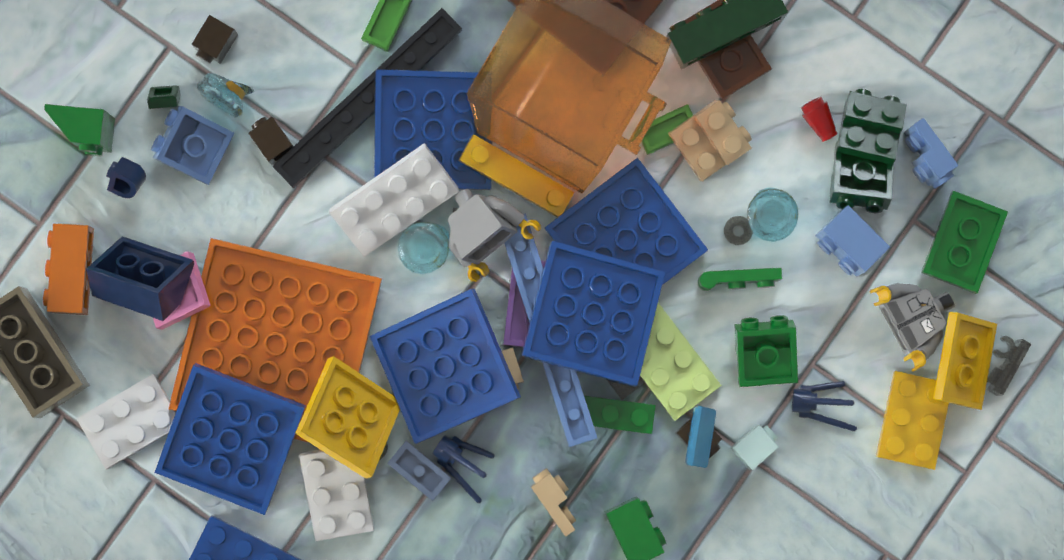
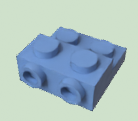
(192, 144)
(935, 161)

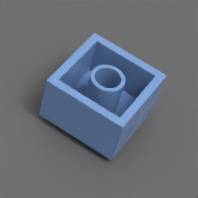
(851, 242)

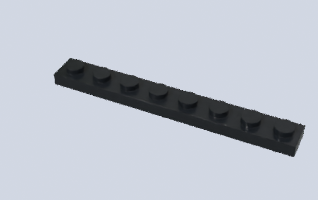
(361, 101)

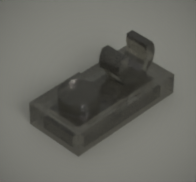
(1002, 376)

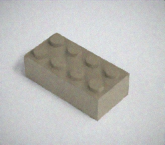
(35, 356)

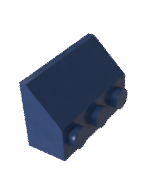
(140, 278)

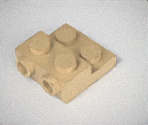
(711, 139)
(552, 493)

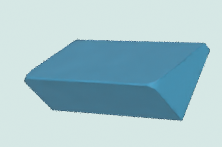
(700, 436)

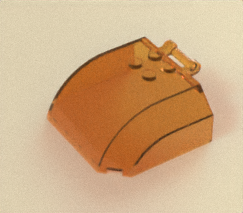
(568, 86)

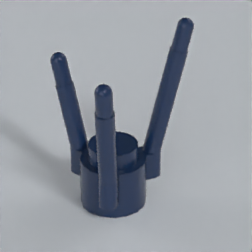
(805, 401)
(449, 451)

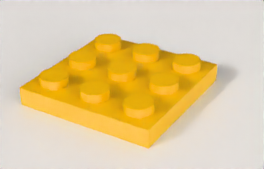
(349, 417)

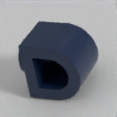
(125, 178)

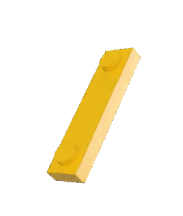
(516, 176)

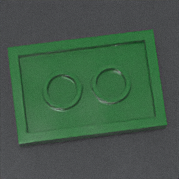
(964, 242)

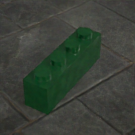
(722, 28)

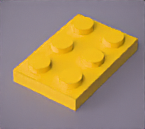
(965, 360)
(912, 422)

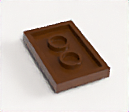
(734, 65)

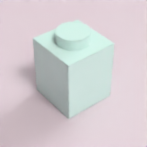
(755, 446)

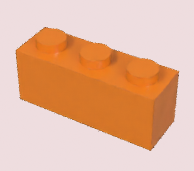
(66, 269)

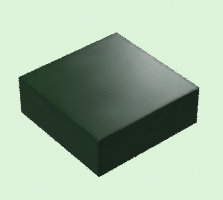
(163, 97)

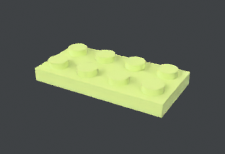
(674, 368)

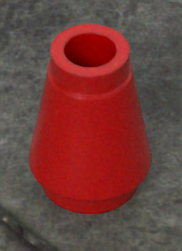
(819, 118)

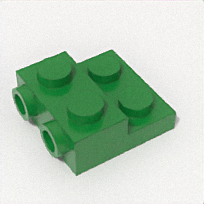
(766, 351)

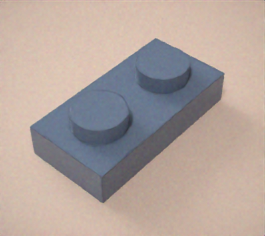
(419, 470)

